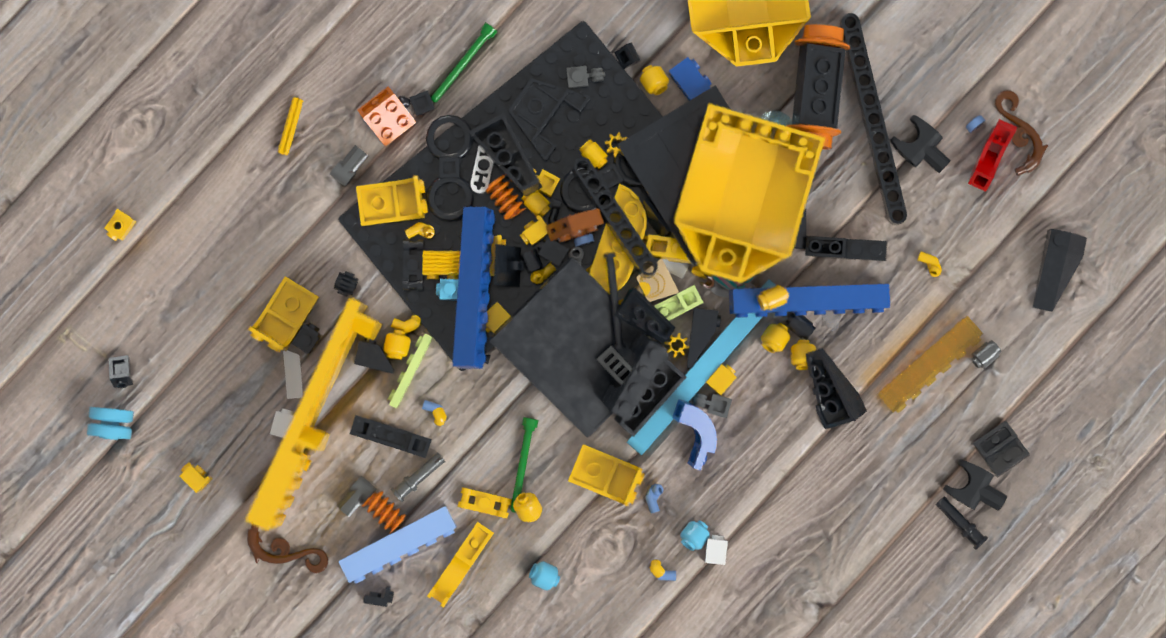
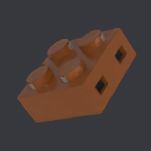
(575, 225)

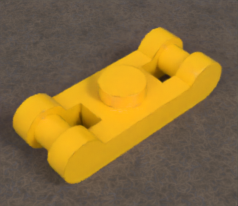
(484, 502)

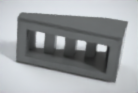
(604, 355)

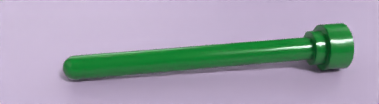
(486, 33)
(529, 426)

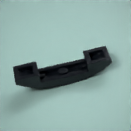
(390, 436)

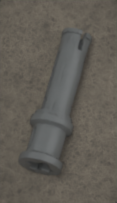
(410, 483)

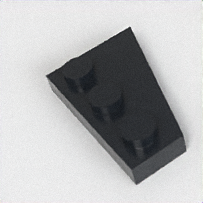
(644, 316)

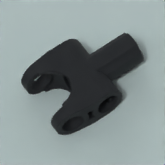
(924, 147)
(977, 488)

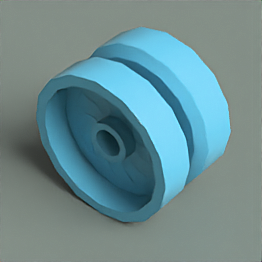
(110, 423)

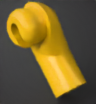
(420, 228)
(932, 263)
(541, 275)
(407, 326)

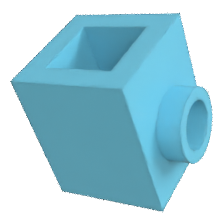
(447, 289)

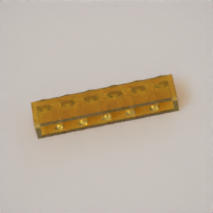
(929, 364)

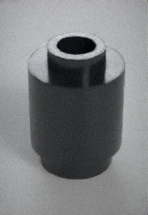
(800, 326)

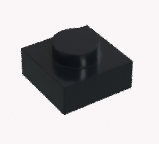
(422, 103)

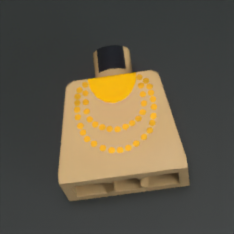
(659, 285)

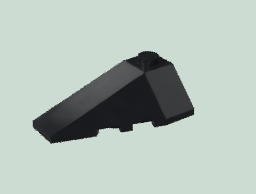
(1058, 264)

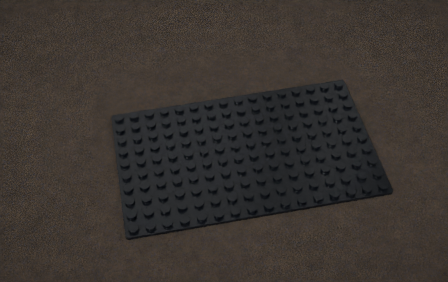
(613, 108)

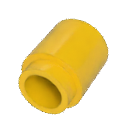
(594, 154)
(536, 203)
(773, 297)

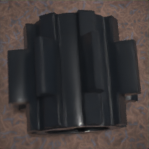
(346, 283)

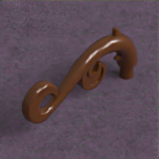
(1024, 128)
(259, 553)

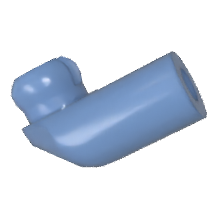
(652, 496)

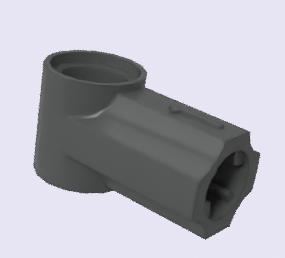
(346, 169)
(358, 493)

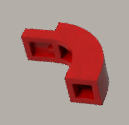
(991, 154)

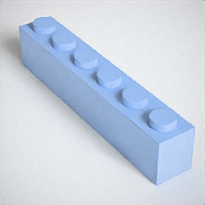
(397, 544)

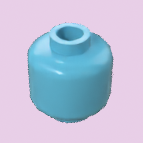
(695, 535)
(544, 575)

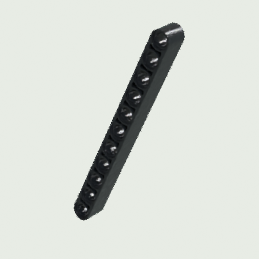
(871, 129)

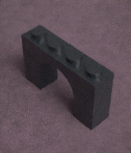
(625, 398)

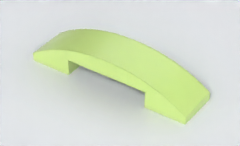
(680, 303)

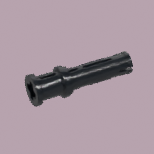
(967, 529)

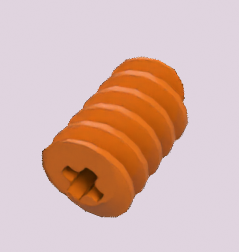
(504, 198)
(385, 511)

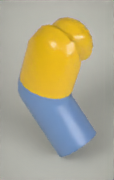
(437, 411)
(659, 572)

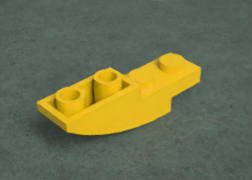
(664, 248)

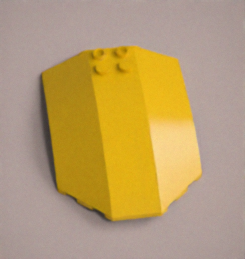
(748, 29)
(745, 192)

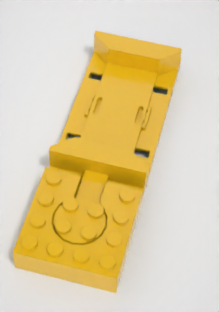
(291, 459)

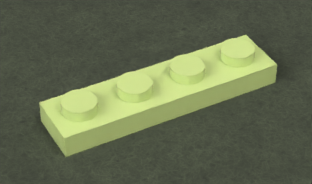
(406, 377)

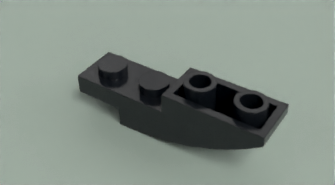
(846, 248)

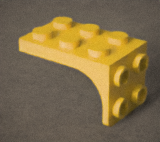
(391, 201)
(284, 315)
(606, 475)

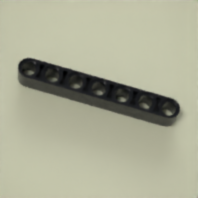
(614, 208)

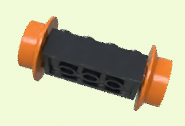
(819, 81)

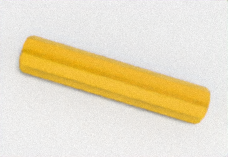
(290, 126)

